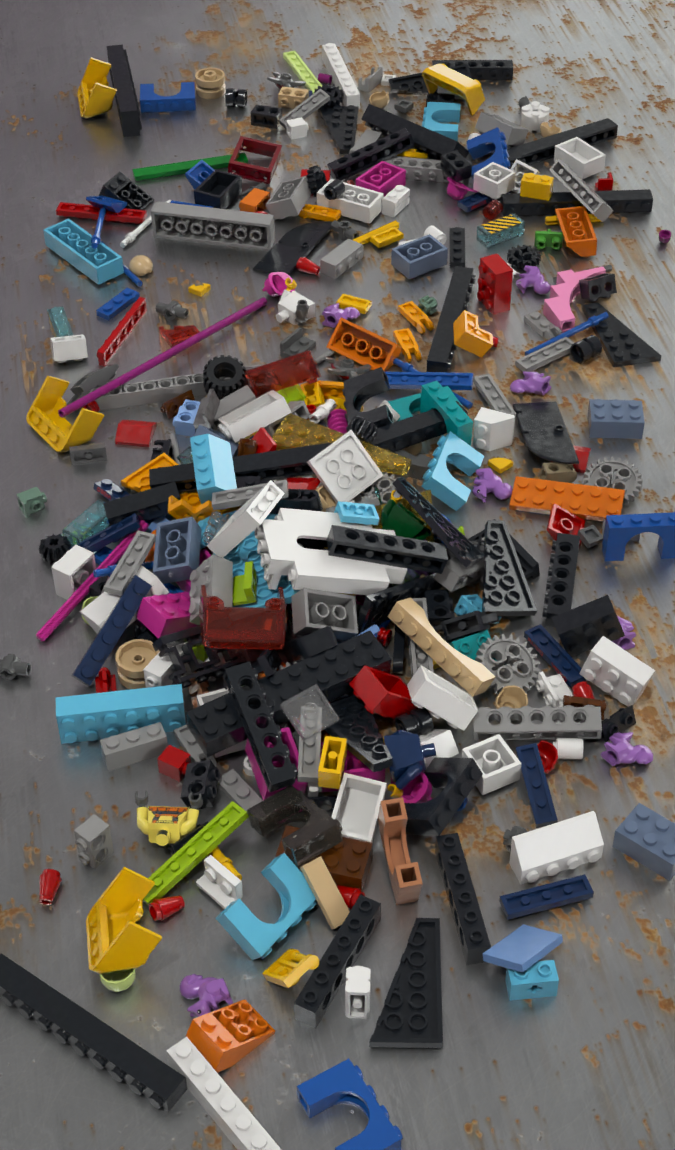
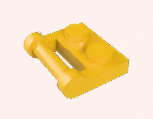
(286, 970)

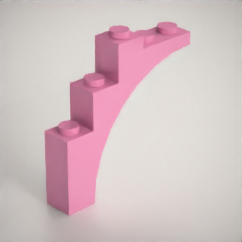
(562, 294)

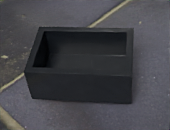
(218, 190)
(586, 625)

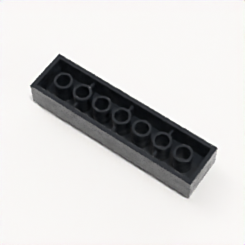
(423, 138)

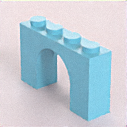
(442, 112)
(438, 478)
(257, 936)

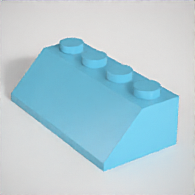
(212, 465)

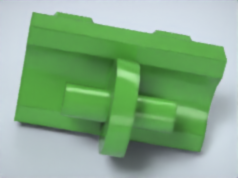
(548, 239)

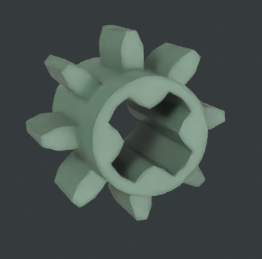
(428, 305)

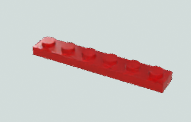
(88, 211)
(122, 331)

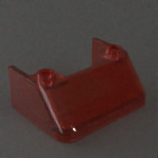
(283, 373)
(242, 626)

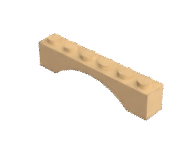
(465, 671)

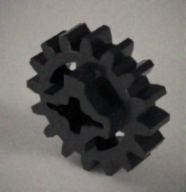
(336, 94)
(316, 179)
(523, 256)

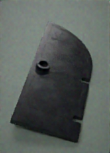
(292, 246)
(545, 431)

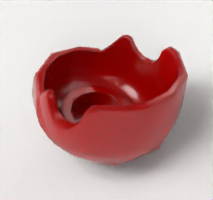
(548, 755)

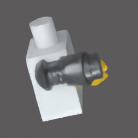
(293, 306)

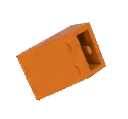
(228, 1034)

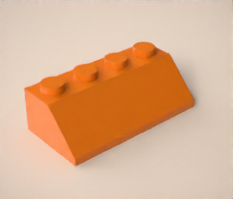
(577, 230)
(363, 345)

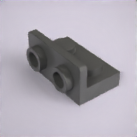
(296, 344)

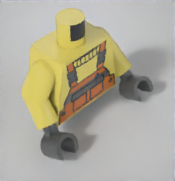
(167, 823)

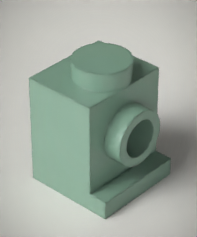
(31, 501)

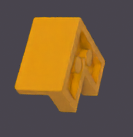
(469, 335)
(181, 509)

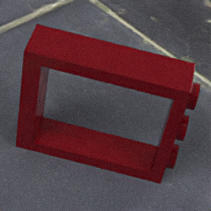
(250, 171)

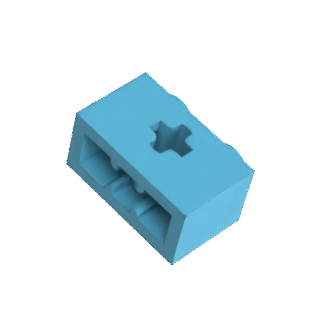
(535, 982)

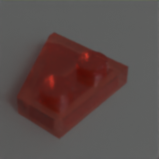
(178, 334)

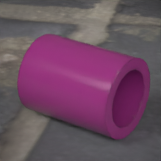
(325, 78)

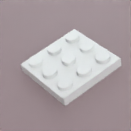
(345, 468)

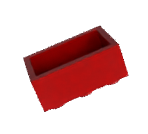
(495, 284)
(382, 692)

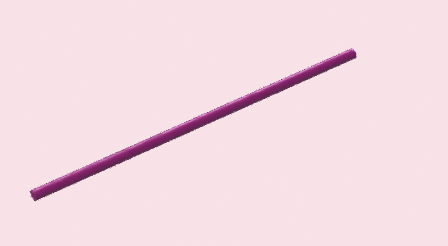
(161, 358)

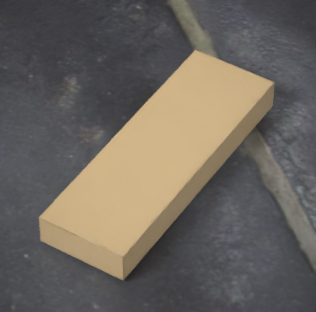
(325, 892)

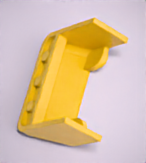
(456, 83)
(93, 93)
(55, 430)
(111, 929)

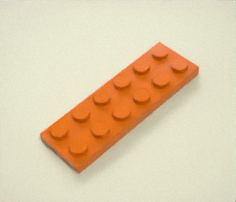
(582, 500)

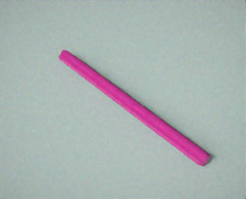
(83, 590)

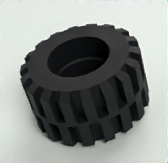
(222, 367)

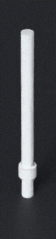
(131, 236)

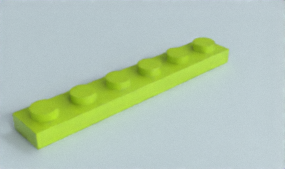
(195, 850)

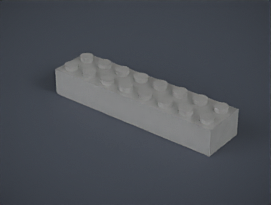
(213, 226)

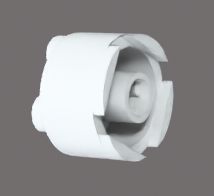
(533, 115)

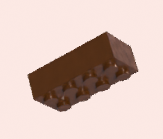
(346, 861)

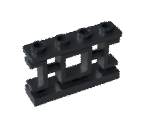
(194, 639)

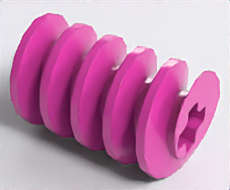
(337, 420)

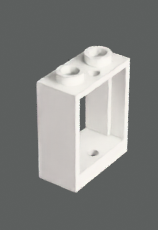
(159, 669)

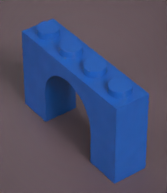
(183, 101)
(486, 143)
(622, 528)
(346, 1086)

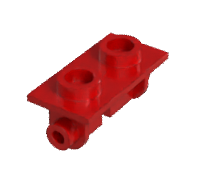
(105, 681)

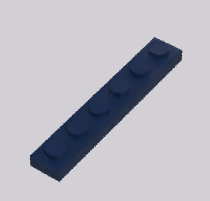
(111, 631)

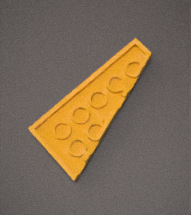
(140, 480)

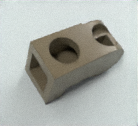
(558, 472)

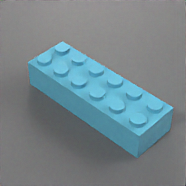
(75, 247)
(115, 712)

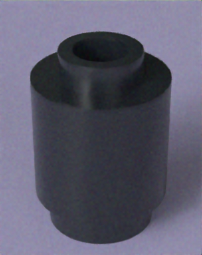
(334, 189)

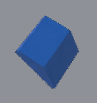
(198, 173)
(108, 203)

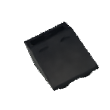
(124, 189)

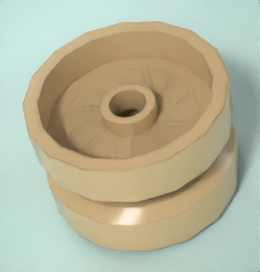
(210, 83)
(131, 660)

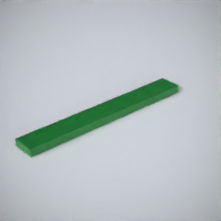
(182, 167)

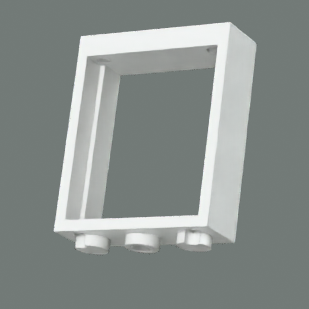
(253, 416)
(245, 519)

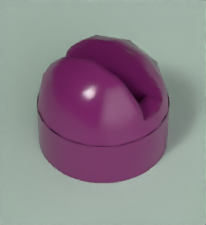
(664, 236)

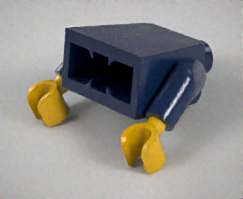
(406, 758)

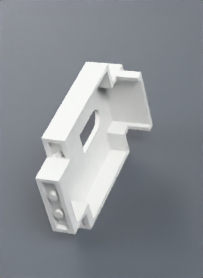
(314, 567)

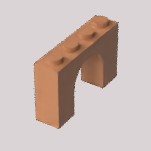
(403, 874)

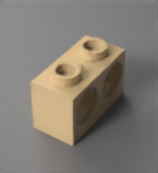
(292, 97)

